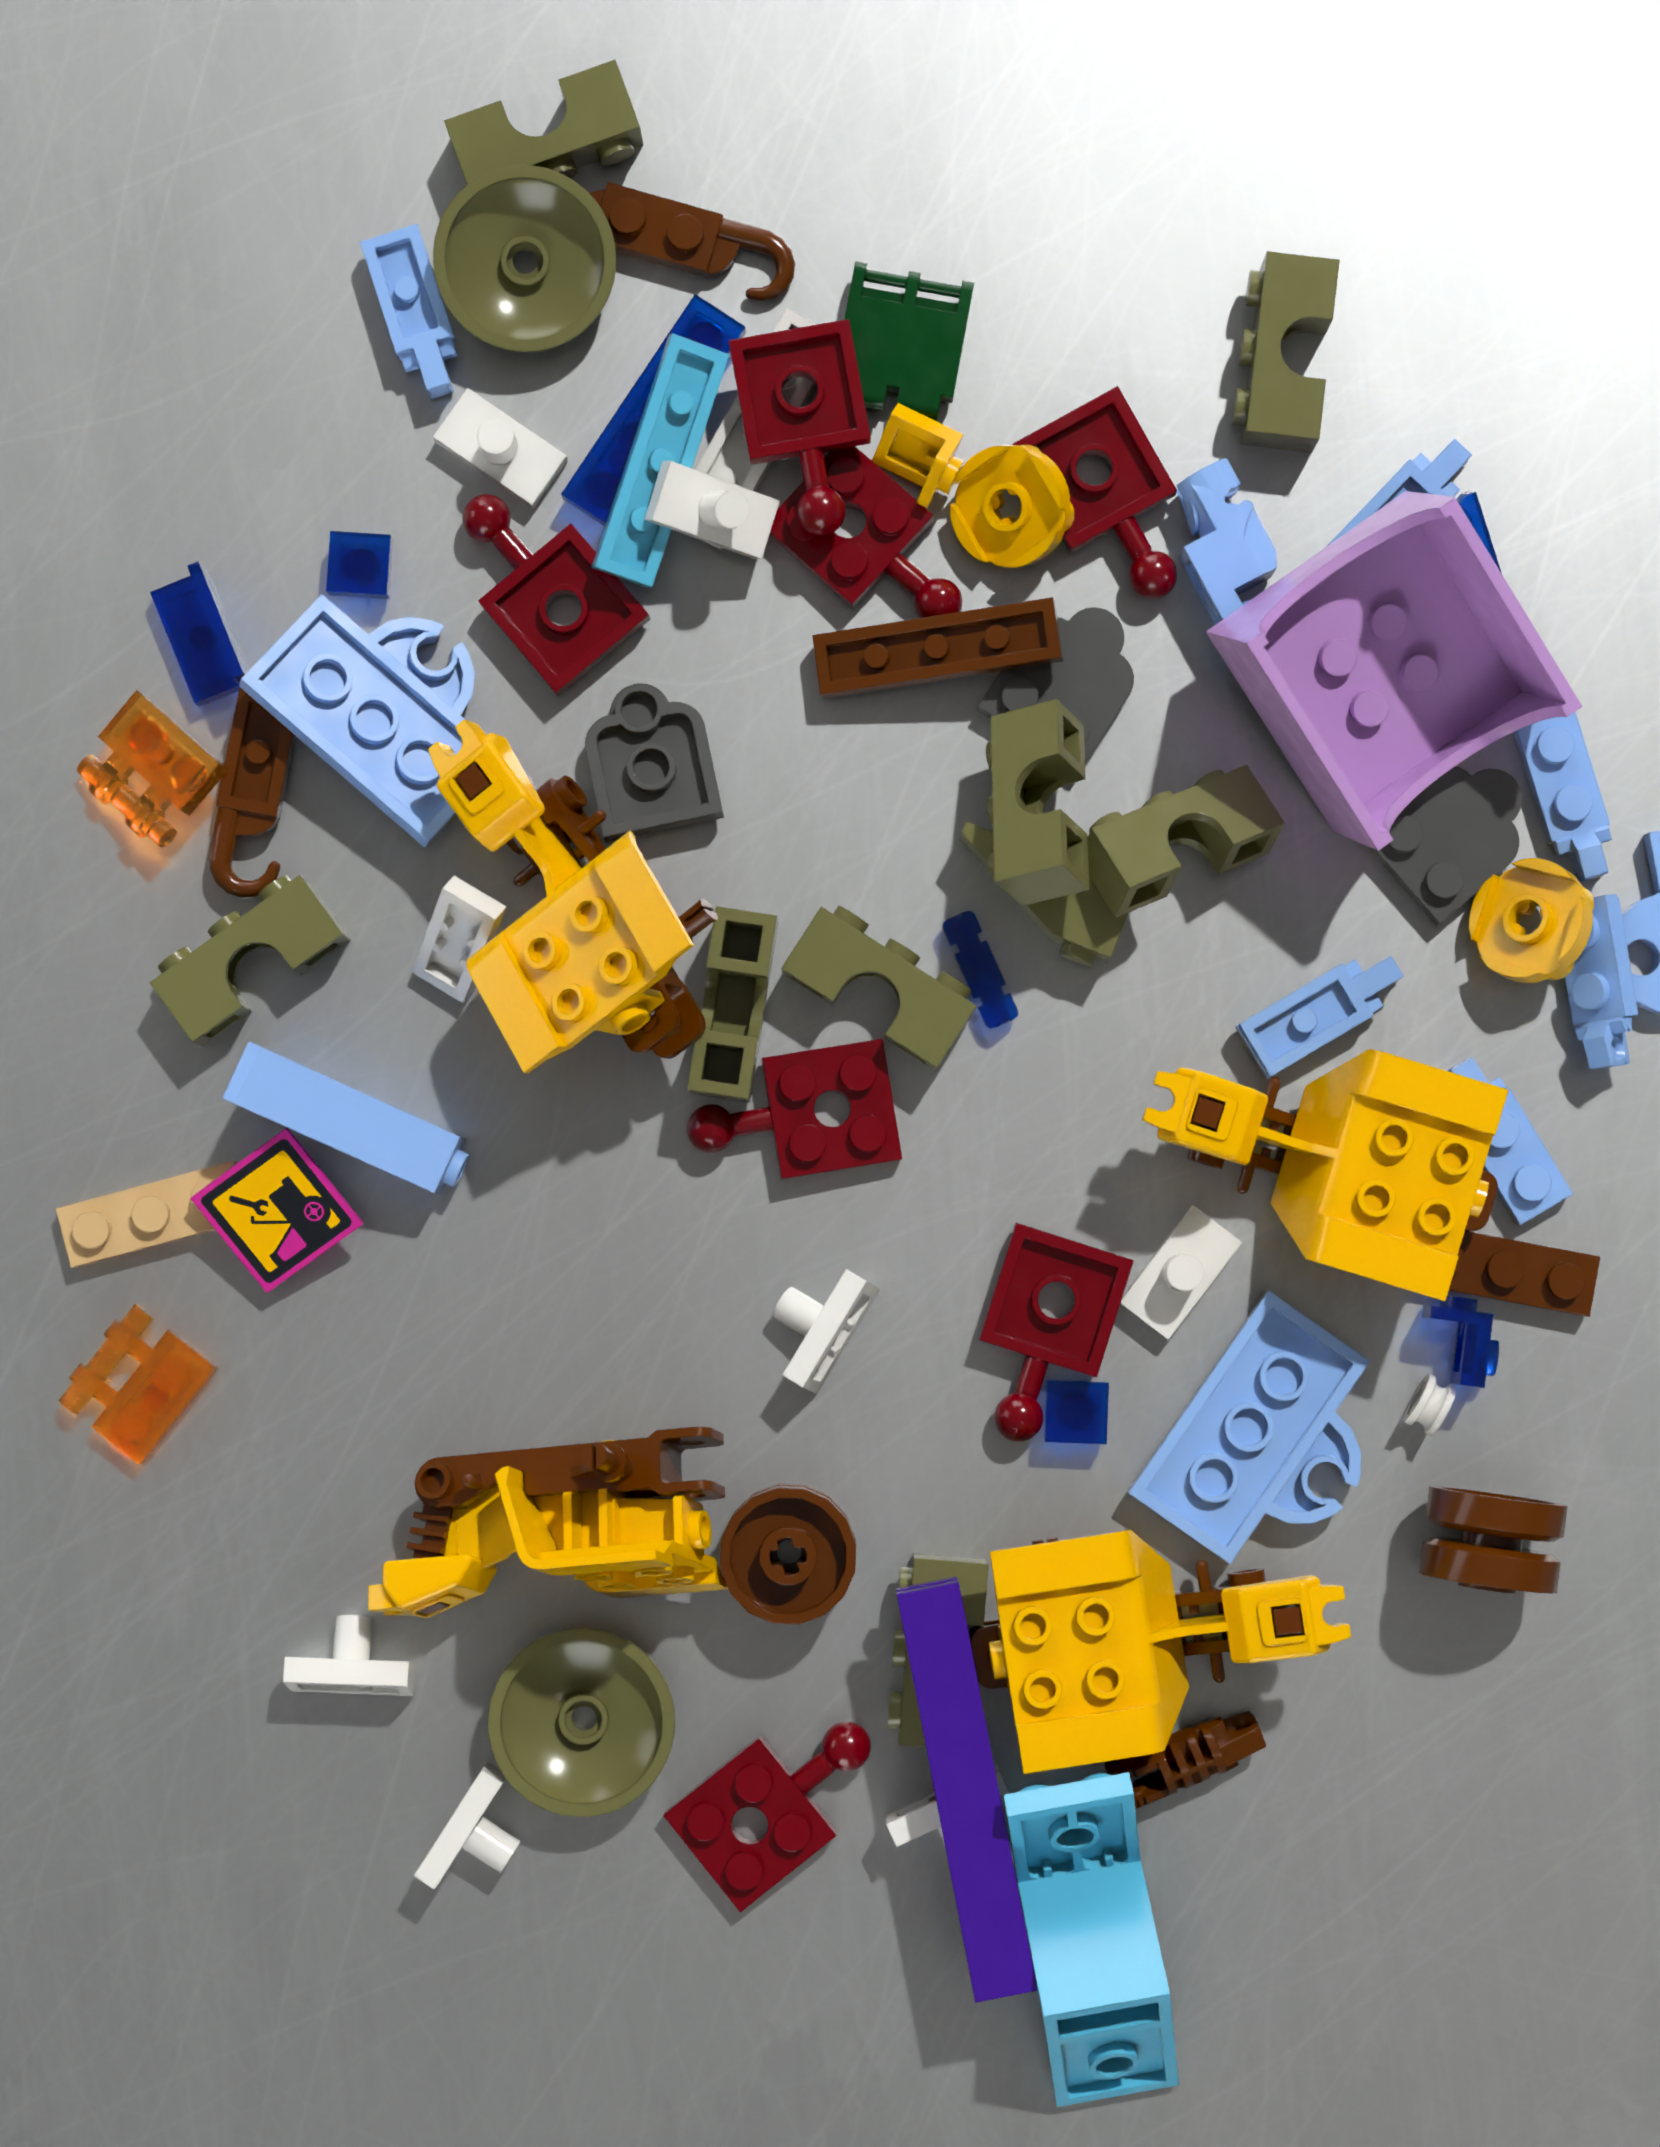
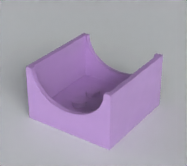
(1390, 662)

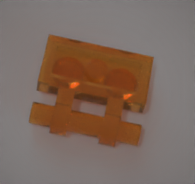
(163, 755)
(152, 1397)

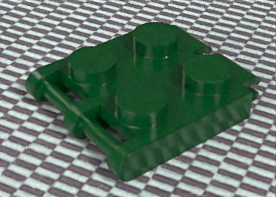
(907, 340)

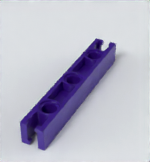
(966, 1789)

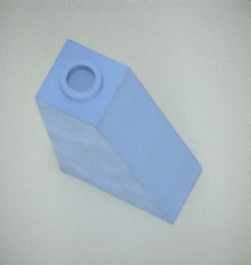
(346, 1119)

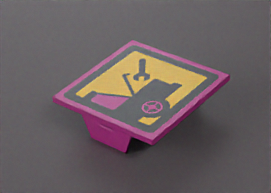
(276, 1210)

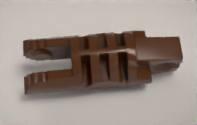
(1191, 1756)

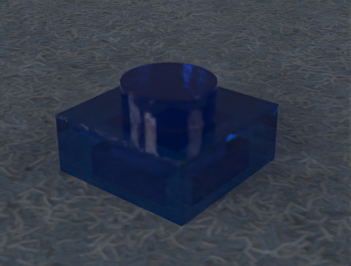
(359, 565)
(1076, 1411)

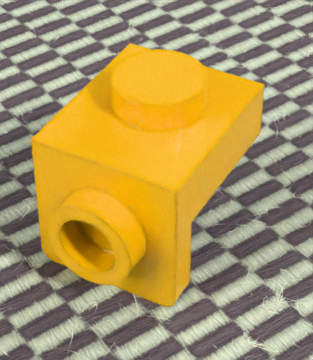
(920, 452)

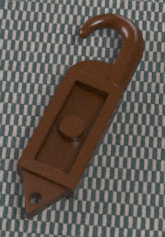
(689, 237)
(250, 791)

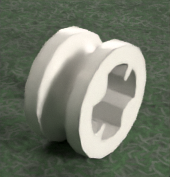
(1429, 1404)

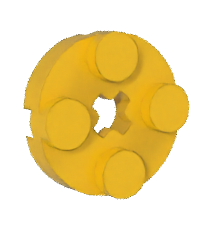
(1044, 508)
(1554, 944)

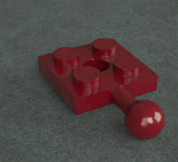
(783, 431)
(1135, 485)
(858, 563)
(556, 569)
(800, 1139)
(1069, 1341)
(762, 1781)

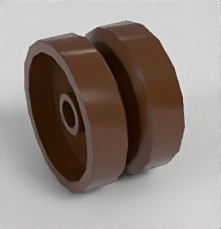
(1492, 1541)
(779, 1589)

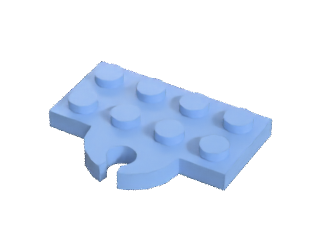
(369, 706)
(1257, 1433)

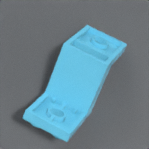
(1092, 1938)

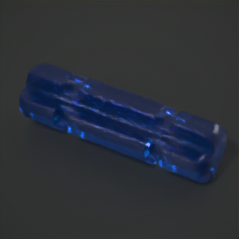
(980, 969)

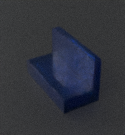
(201, 635)

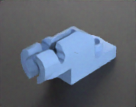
(1232, 544)

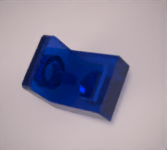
(1474, 1350)

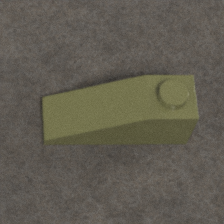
(1075, 921)

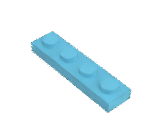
(667, 432)

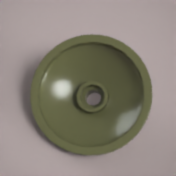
(514, 213)
(576, 1767)

